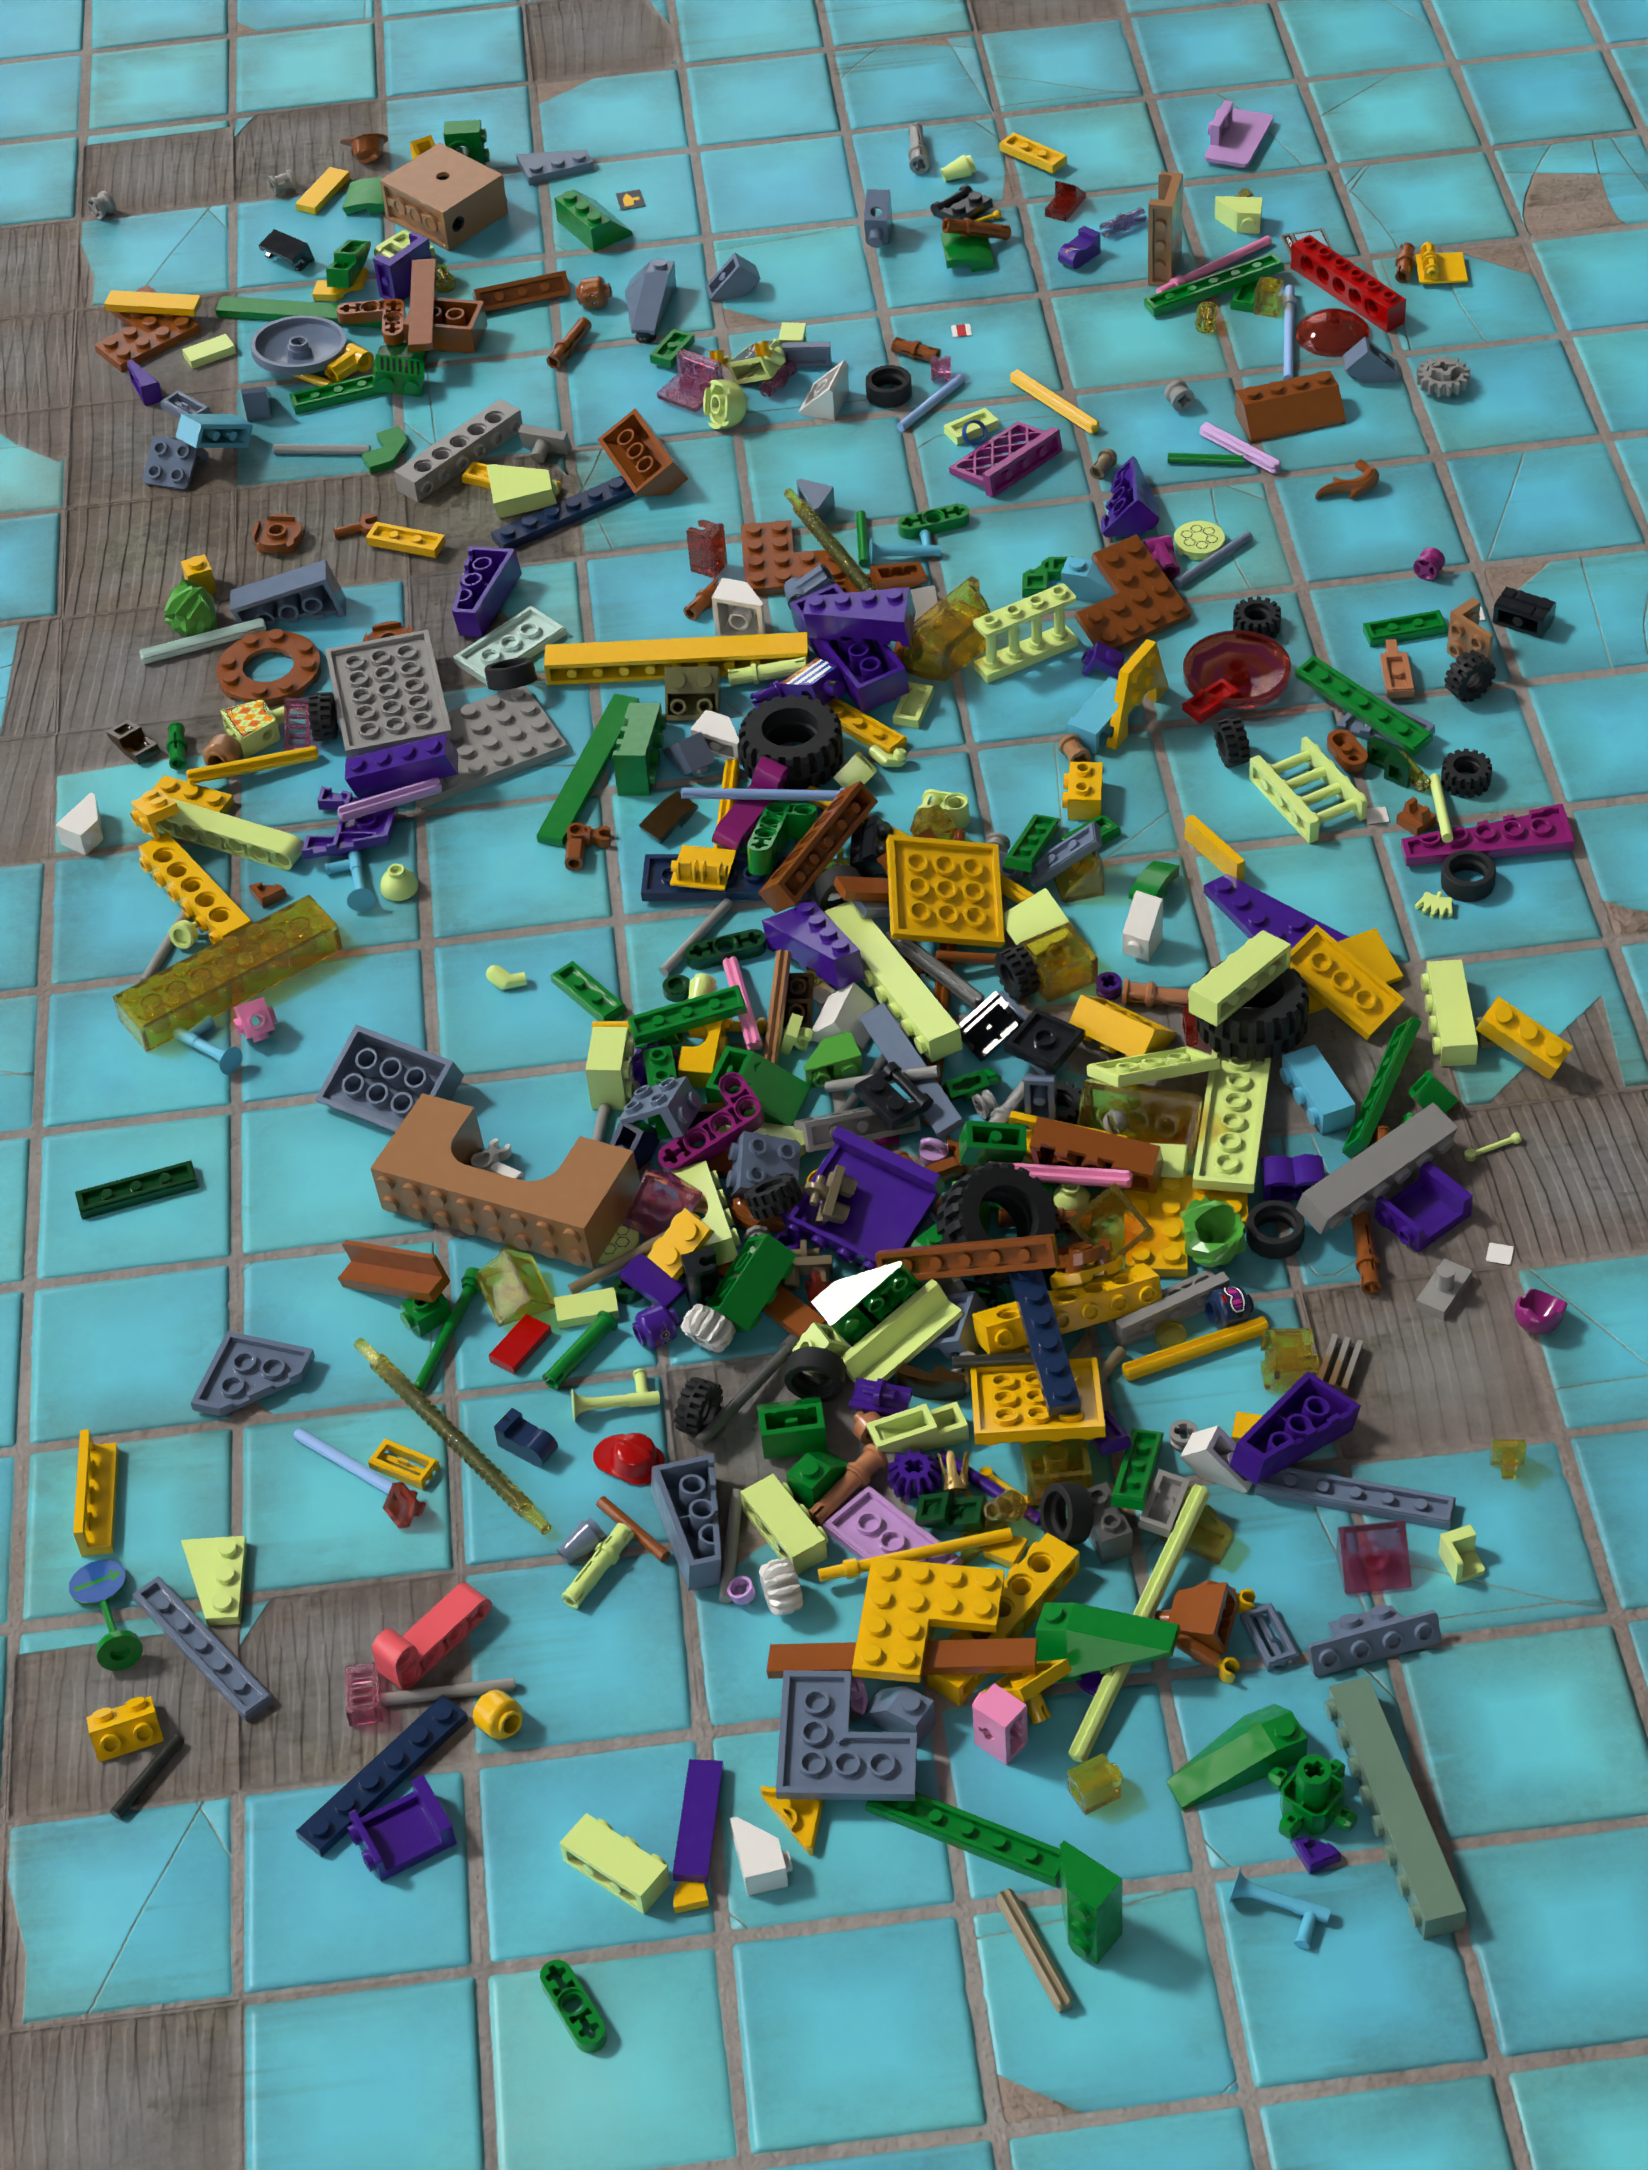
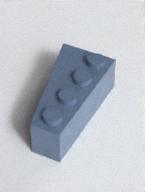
(290, 596)
(689, 1512)

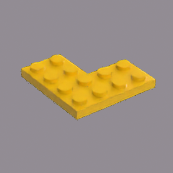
(1165, 1246)
(910, 1597)

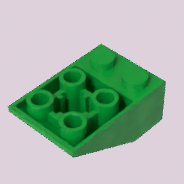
(776, 1089)
(865, 1299)

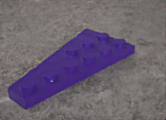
(1257, 911)

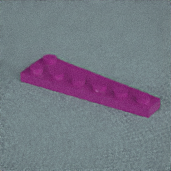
(1538, 832)

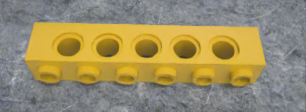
(191, 888)
(1074, 1307)
(1059, 1566)

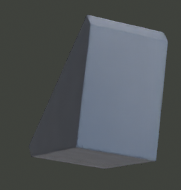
(257, 403)
(818, 497)

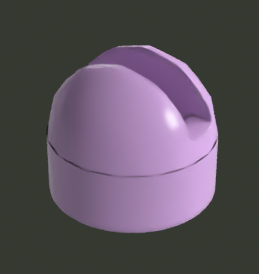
(736, 1592)

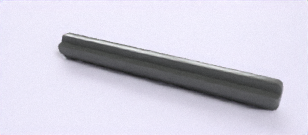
(938, 971)

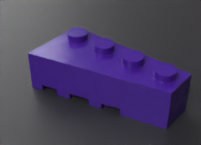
(815, 944)
(1293, 1428)

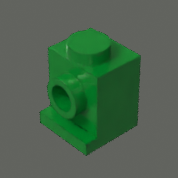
(424, 1315)

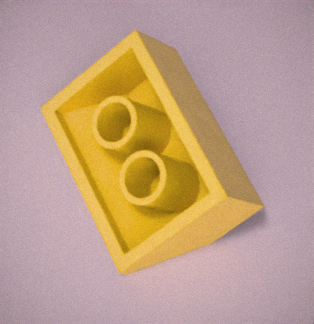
(1119, 1027)

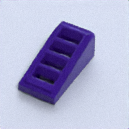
(145, 384)

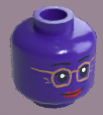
(655, 1326)

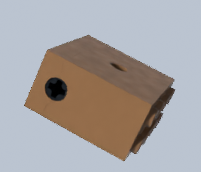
(444, 196)

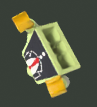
(754, 363)

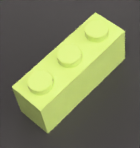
(784, 1523)
(615, 1862)

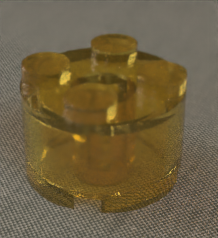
(1287, 1357)

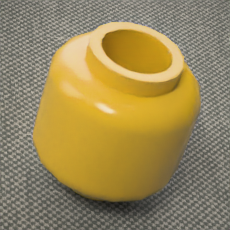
(498, 1714)

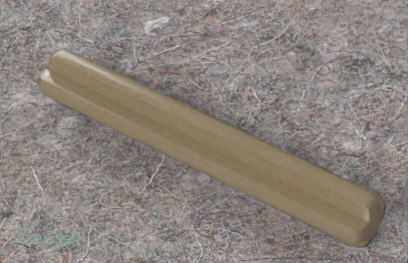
(1034, 1950)

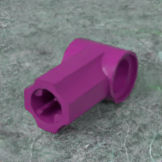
(1163, 552)

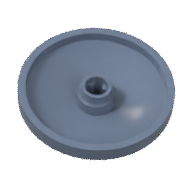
(298, 345)

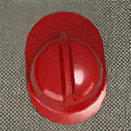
(628, 1457)

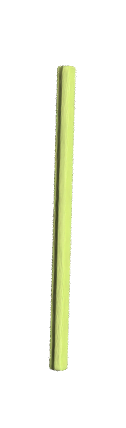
(1146, 1608)

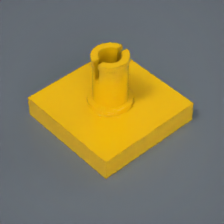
(1028, 1686)

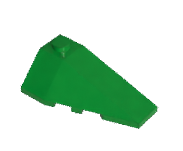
(1100, 1638)
(1241, 1756)

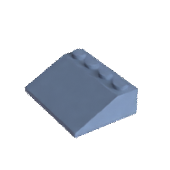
(384, 1078)

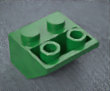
(792, 1427)

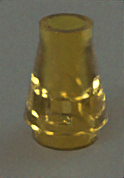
(1006, 1507)

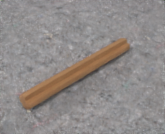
(777, 1005)

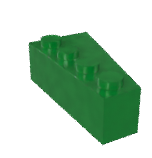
(638, 749)

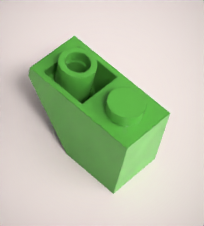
(833, 1060)

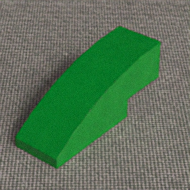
(347, 263)

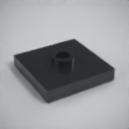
(1044, 1041)

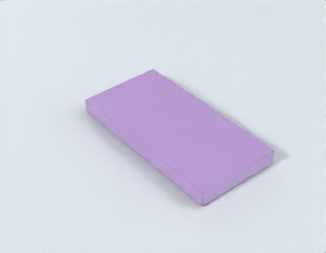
(876, 1527)

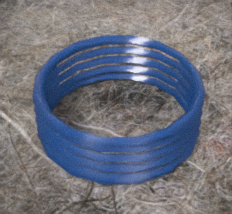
(983, 429)

